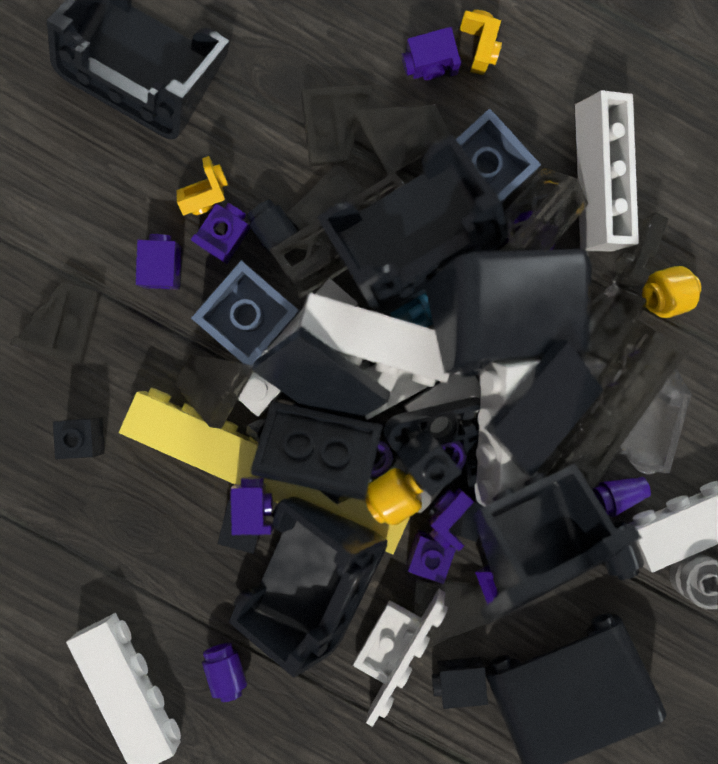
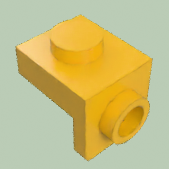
(486, 27)
(202, 195)

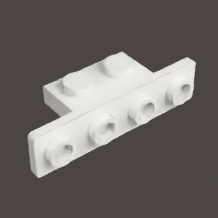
(392, 646)

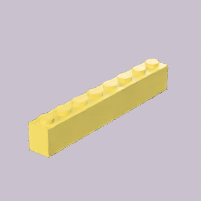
(228, 455)

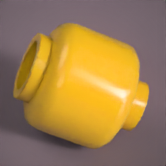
(672, 291)
(394, 497)

